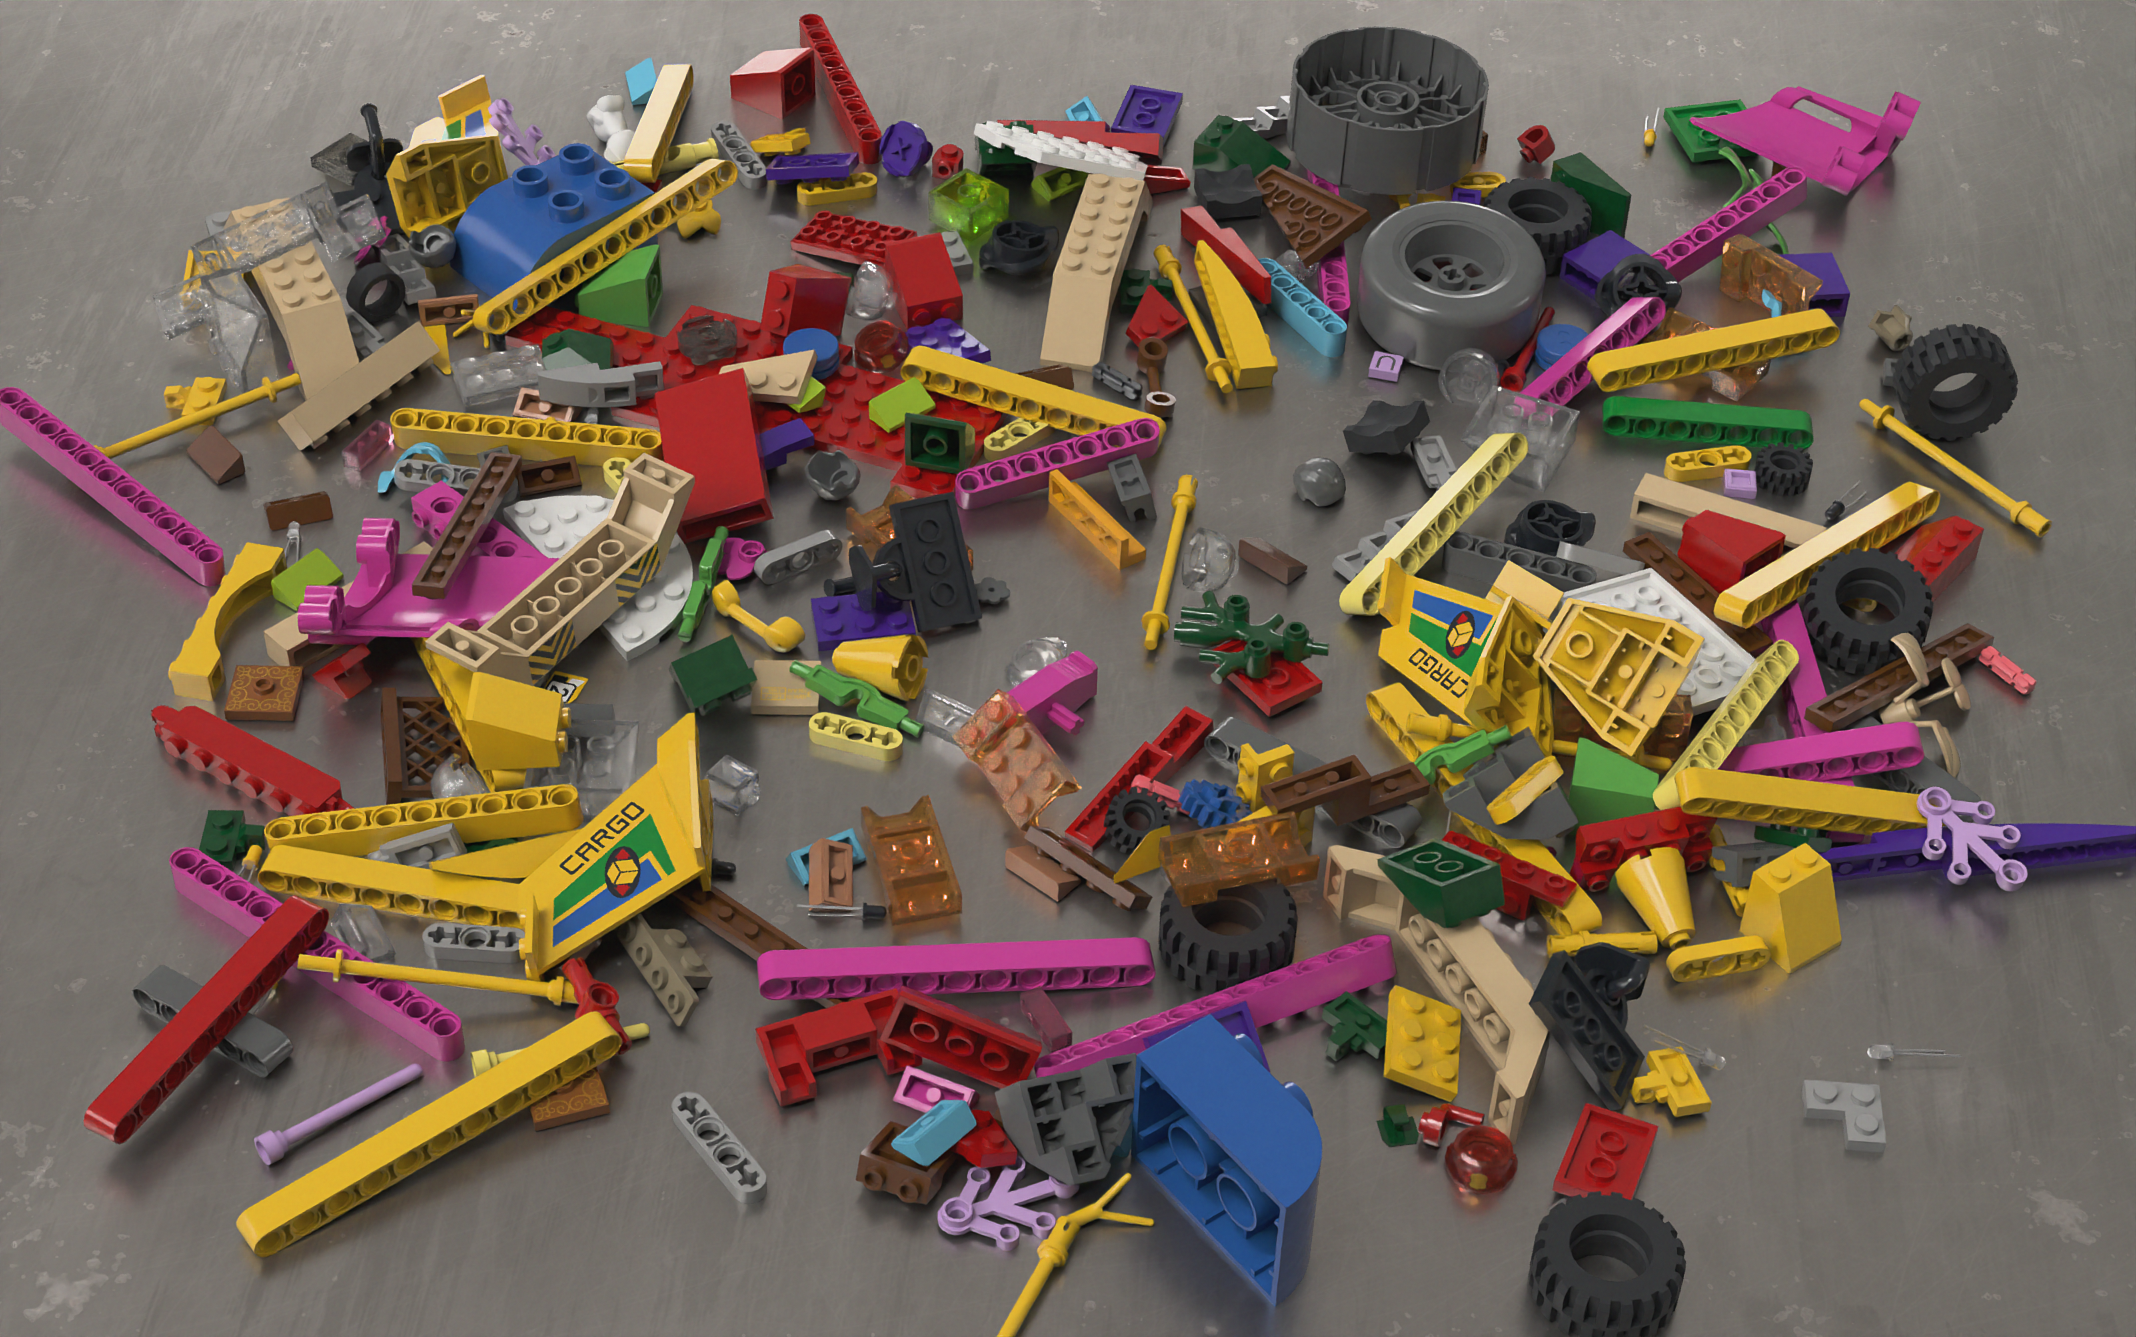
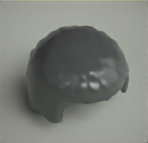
(432, 246)
(832, 475)
(1319, 481)

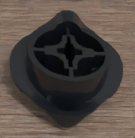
(1019, 247)
(1642, 265)
(1547, 523)

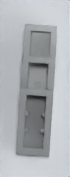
(1269, 120)
(396, 256)
(1353, 562)

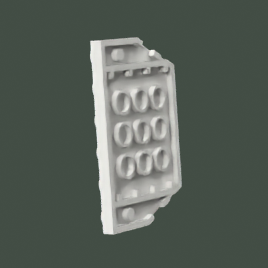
(1065, 152)

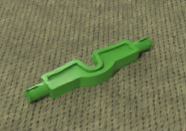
(702, 589)
(841, 690)
(1460, 754)

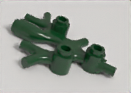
(1234, 624)

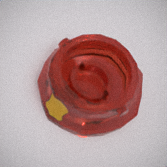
(881, 347)
(1481, 1160)

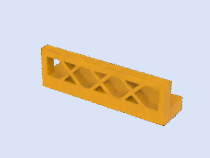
(1094, 522)

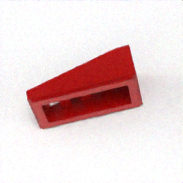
(1165, 179)

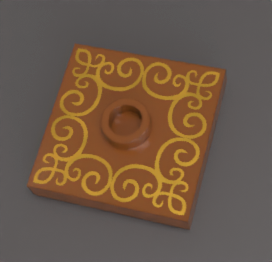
(264, 693)
(572, 1102)

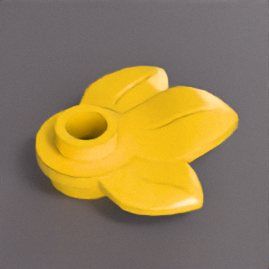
(702, 216)

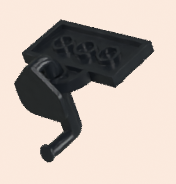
(372, 163)
(927, 563)
(1590, 1014)

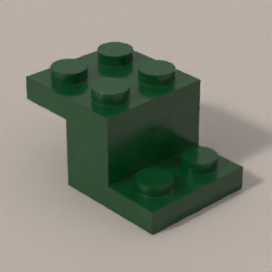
(1000, 161)
(713, 676)

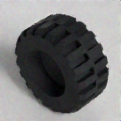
(1548, 212)
(1947, 354)
(1869, 577)
(1224, 961)
(1616, 1230)

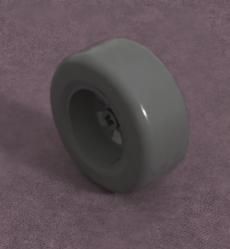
(1458, 250)

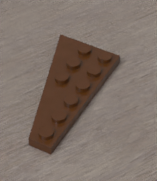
(1308, 214)

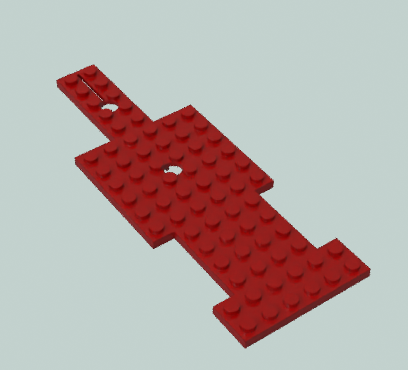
(837, 425)

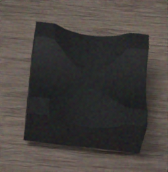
(1228, 192)
(1386, 427)

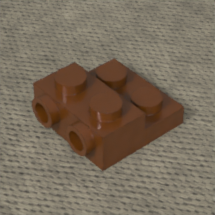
(891, 1171)

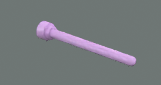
(273, 1145)

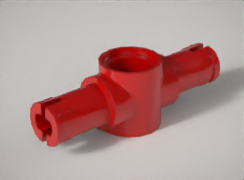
(595, 996)

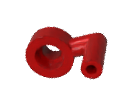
(1434, 1124)

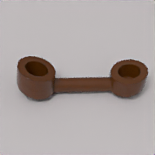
(1152, 361)

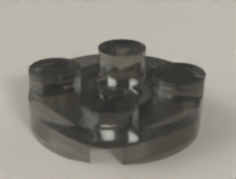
(720, 342)

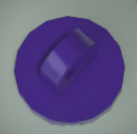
(904, 149)

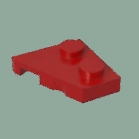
(1155, 318)
(986, 1143)

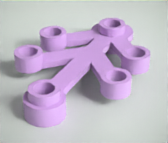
(514, 141)
(1969, 835)
(1003, 1204)

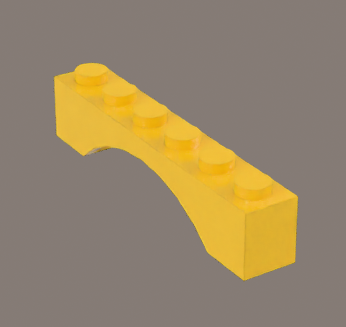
(199, 667)

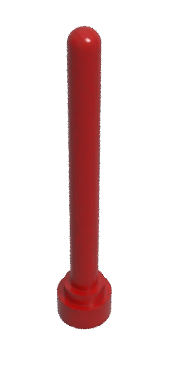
(1515, 377)

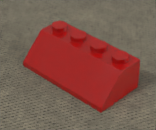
(1942, 551)
(959, 1039)

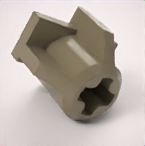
(1893, 328)

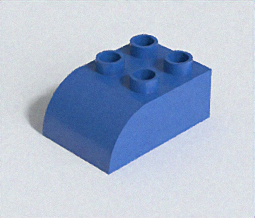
(540, 216)
(1231, 1149)

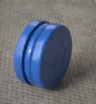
(823, 342)
(1555, 342)

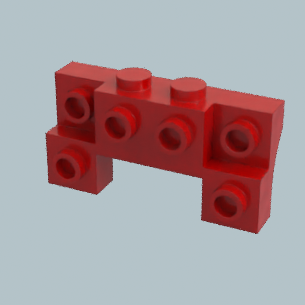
(1609, 844)
(828, 1039)

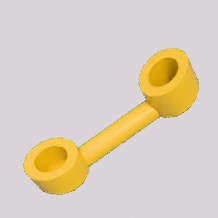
(780, 635)

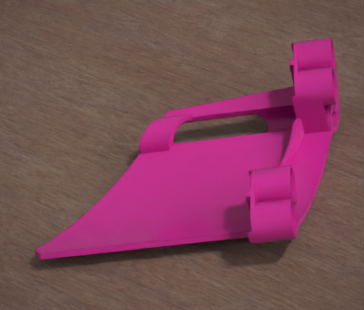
(1824, 151)
(383, 599)

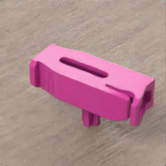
(1057, 692)

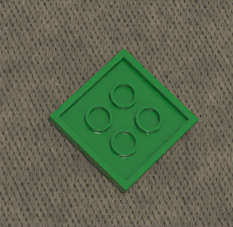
(1697, 142)

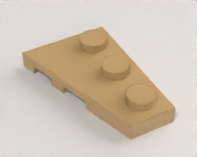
(779, 377)

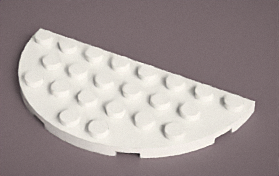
(560, 522)

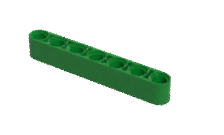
(1706, 422)

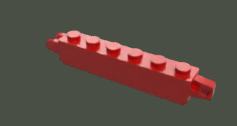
(247, 762)

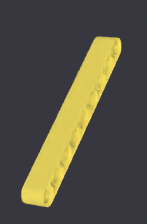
(1437, 519)
(1731, 718)

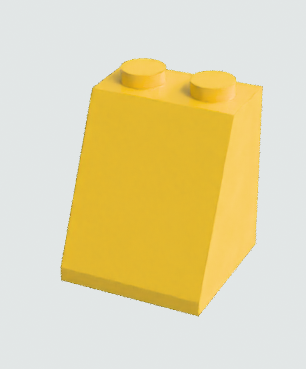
(515, 724)
(1793, 908)

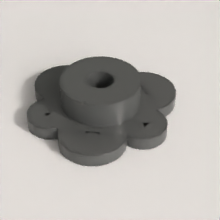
(991, 590)

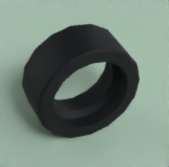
(363, 282)

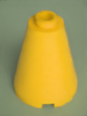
(885, 663)
(1660, 895)

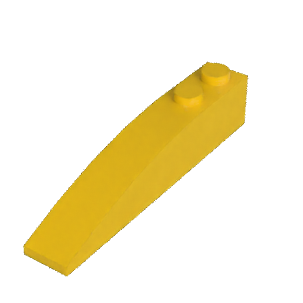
(1236, 322)
(506, 861)

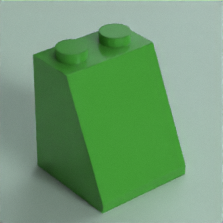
(625, 289)
(1608, 786)

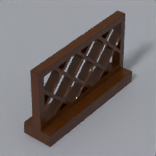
(395, 742)

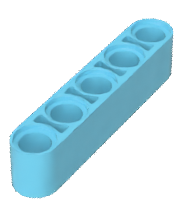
(1305, 311)

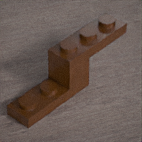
(1345, 790)

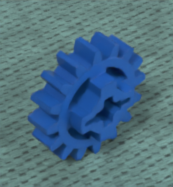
(1212, 804)

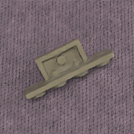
(667, 965)

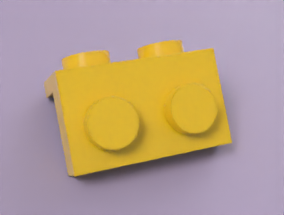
(1260, 770)

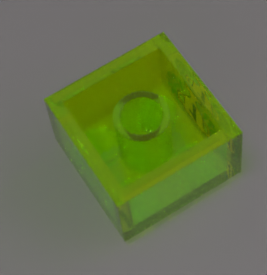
(968, 204)

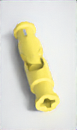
(685, 156)

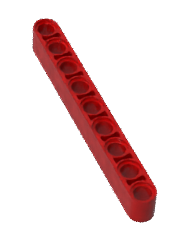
(841, 89)
(205, 1020)

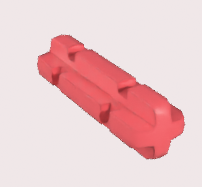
(2007, 670)
(1165, 792)

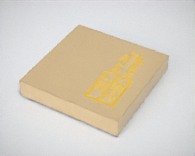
(781, 691)

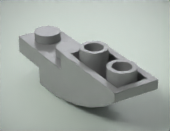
(594, 387)

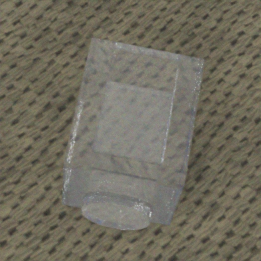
(733, 784)

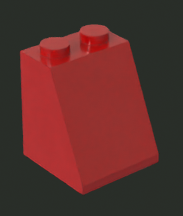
(776, 81)
(923, 280)
(804, 299)
(1727, 548)

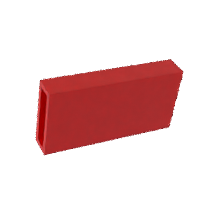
(715, 437)

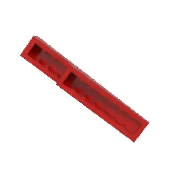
(1141, 144)
(1199, 225)
(1157, 761)

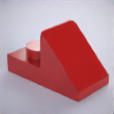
(345, 673)

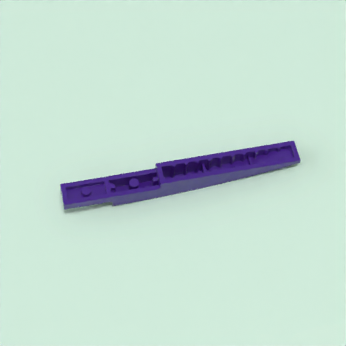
(2038, 847)

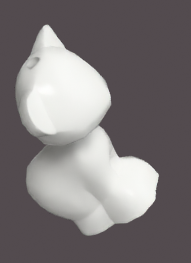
(611, 126)

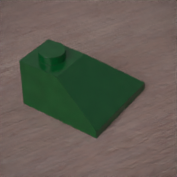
(575, 349)
(938, 443)

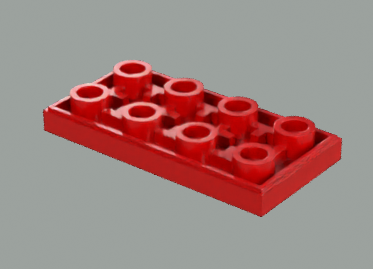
(848, 238)

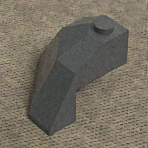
(1542, 819)
(1071, 1118)

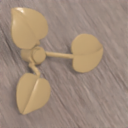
(1908, 709)

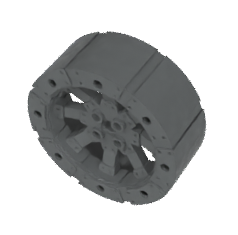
(1386, 110)

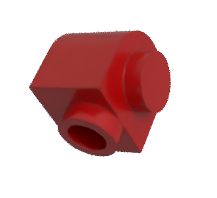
(1536, 144)
(948, 157)

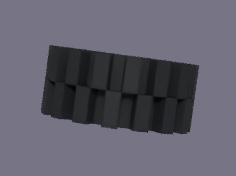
(1783, 469)
(1134, 802)

